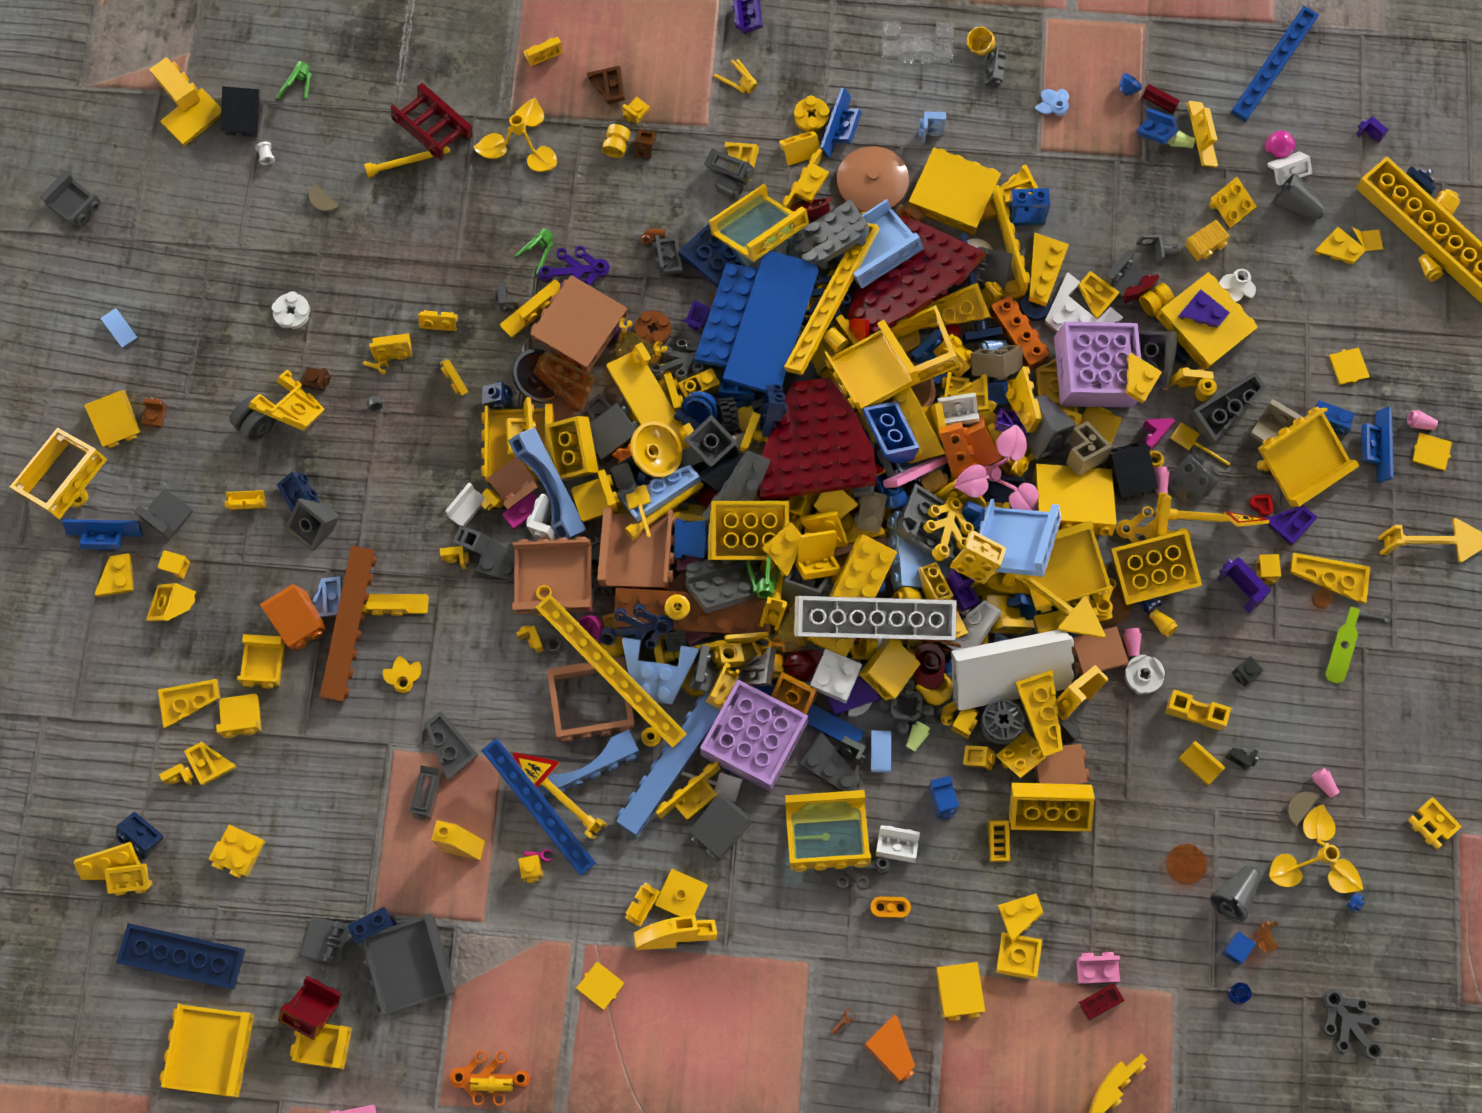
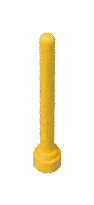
(373, 169)
(635, 530)

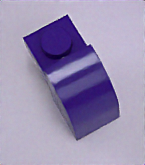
(961, 589)

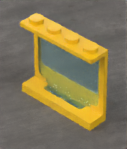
(757, 224)
(827, 830)

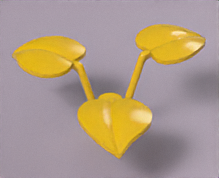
(529, 115)
(1318, 826)

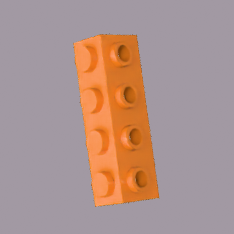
(1018, 332)
(956, 448)

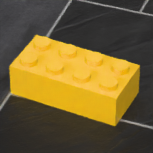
(1051, 807)

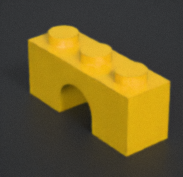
(1209, 715)

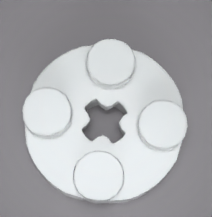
(289, 320)
(1143, 685)

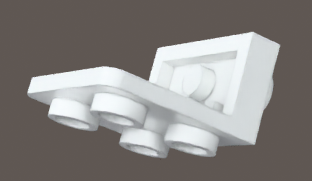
(538, 520)

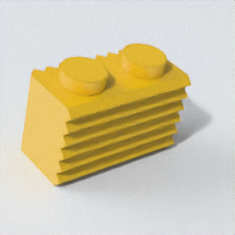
(1207, 240)

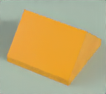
(794, 693)

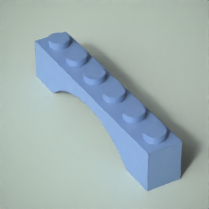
(530, 449)
(619, 749)

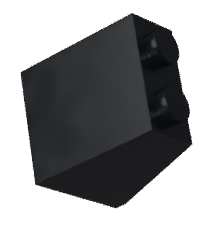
(240, 111)
(1132, 470)
(720, 471)

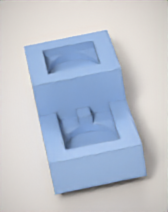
(119, 328)
(881, 751)

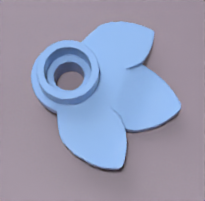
(1053, 102)

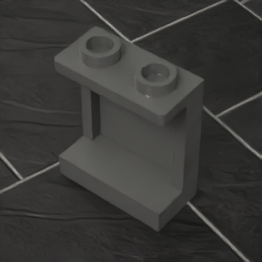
(70, 200)
(612, 431)

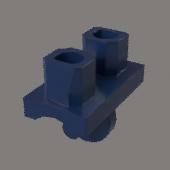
(1423, 179)

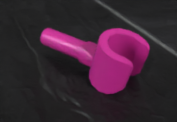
(540, 854)

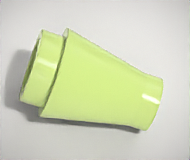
(1181, 140)
(917, 735)

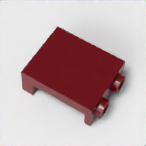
(310, 1008)

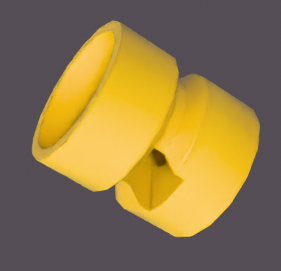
(616, 141)
(1156, 299)

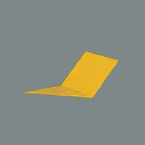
(1370, 239)

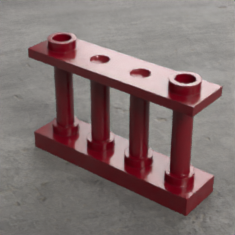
(437, 107)

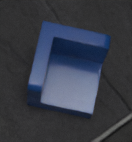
(974, 514)
(1238, 948)

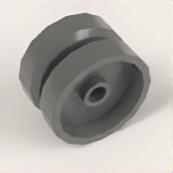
(250, 422)

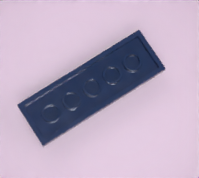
(181, 956)

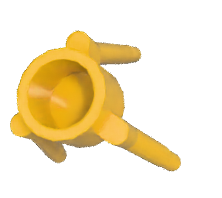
(747, 82)

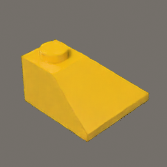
(170, 602)

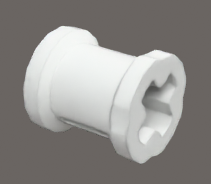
(265, 154)

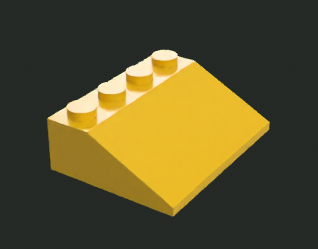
(744, 527)
(1155, 567)

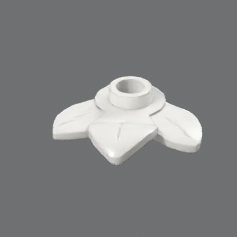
(1237, 287)

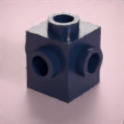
(497, 395)

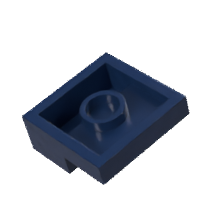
(772, 408)

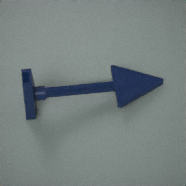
(981, 332)

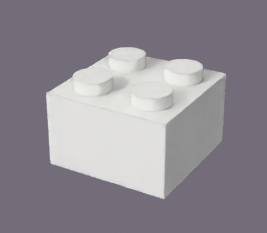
(836, 676)

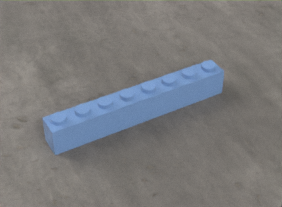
(667, 769)

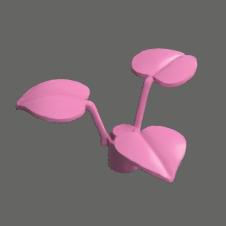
(974, 478)

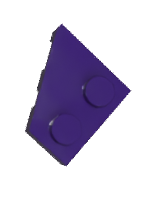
(1204, 310)
(1008, 418)
(1292, 523)

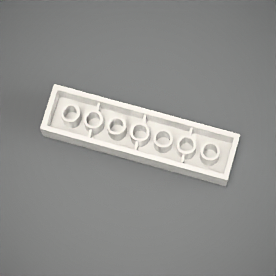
(875, 618)

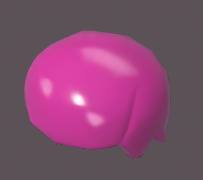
(1280, 144)
(592, 625)

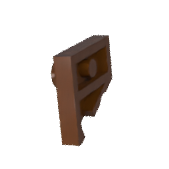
(609, 83)

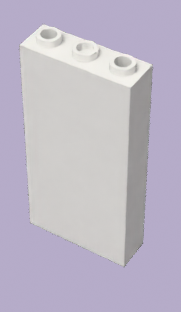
(991, 669)

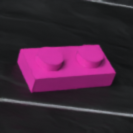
(520, 511)

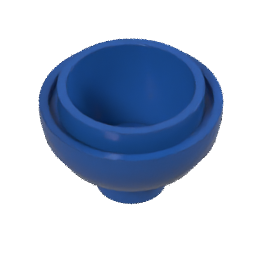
(700, 406)

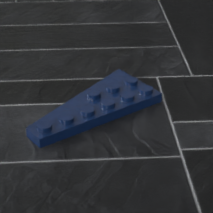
(709, 255)

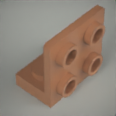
(513, 482)

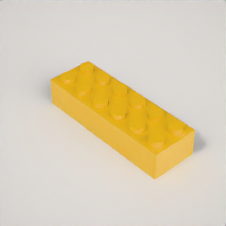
(858, 578)

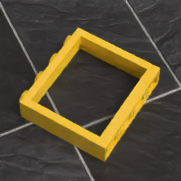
(939, 364)
(73, 484)

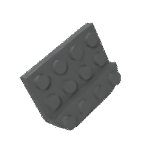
(831, 235)
(914, 517)
(721, 583)

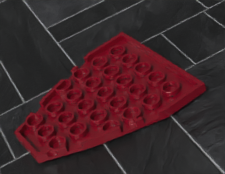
(917, 280)
(817, 445)

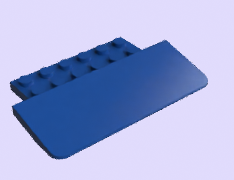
(757, 319)

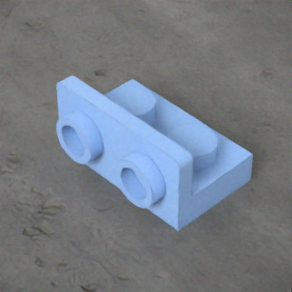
(932, 123)

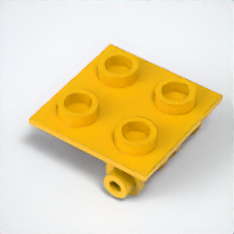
(1232, 202)
(1021, 755)

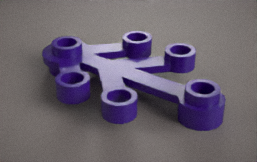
(576, 268)

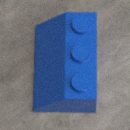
(892, 432)

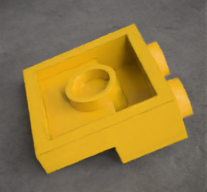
(236, 851)

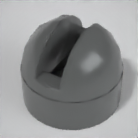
(374, 404)

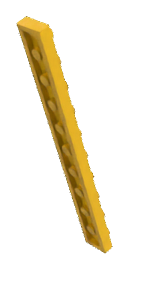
(829, 304)
(611, 670)

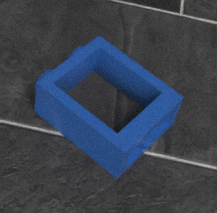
(1036, 205)

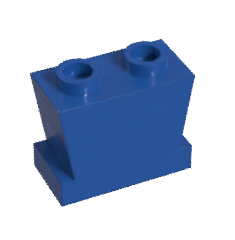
(691, 539)
(943, 797)

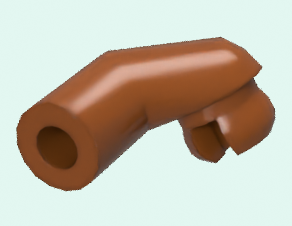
(649, 235)

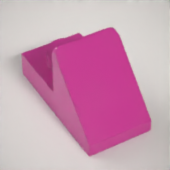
(1157, 430)

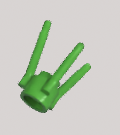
(300, 72)
(542, 239)
(764, 587)

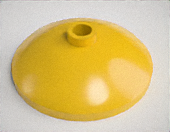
(664, 448)

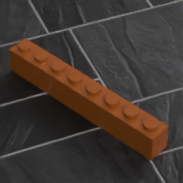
(347, 623)

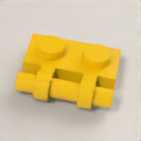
(1438, 819)

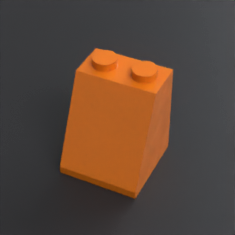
(982, 443)
(294, 616)
(891, 1050)

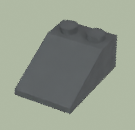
(1159, 350)

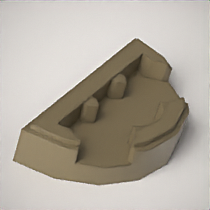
(321, 200)
(1300, 805)

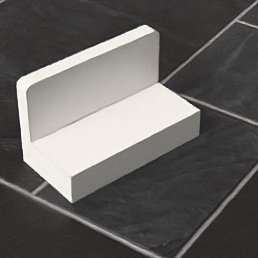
(1296, 163)
(465, 505)

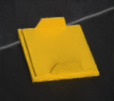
(1103, 421)

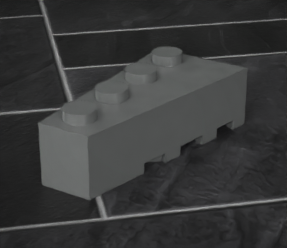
(1221, 411)
(744, 481)

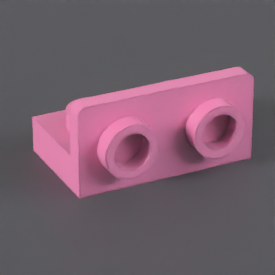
(1098, 968)

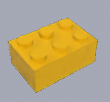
(572, 447)

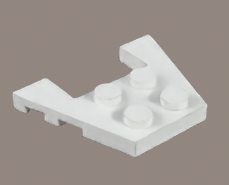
(1067, 310)

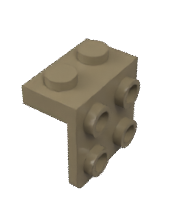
(1272, 420)
(871, 512)

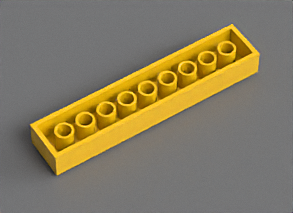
(1425, 223)

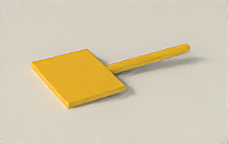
(1187, 438)
(638, 499)

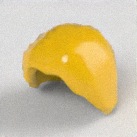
(938, 695)

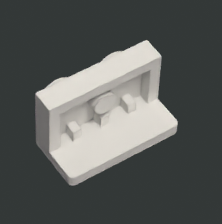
(960, 409)
(897, 843)

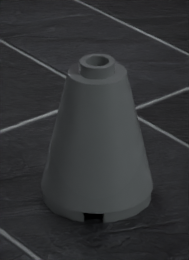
(1299, 199)
(1237, 894)

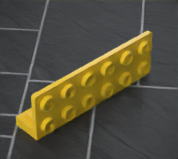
(996, 209)
(644, 393)

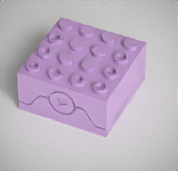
(1095, 363)
(754, 735)

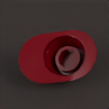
(815, 209)
(802, 664)
(932, 666)

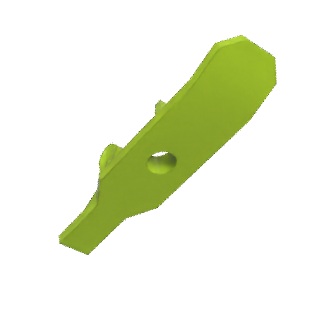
(1341, 657)

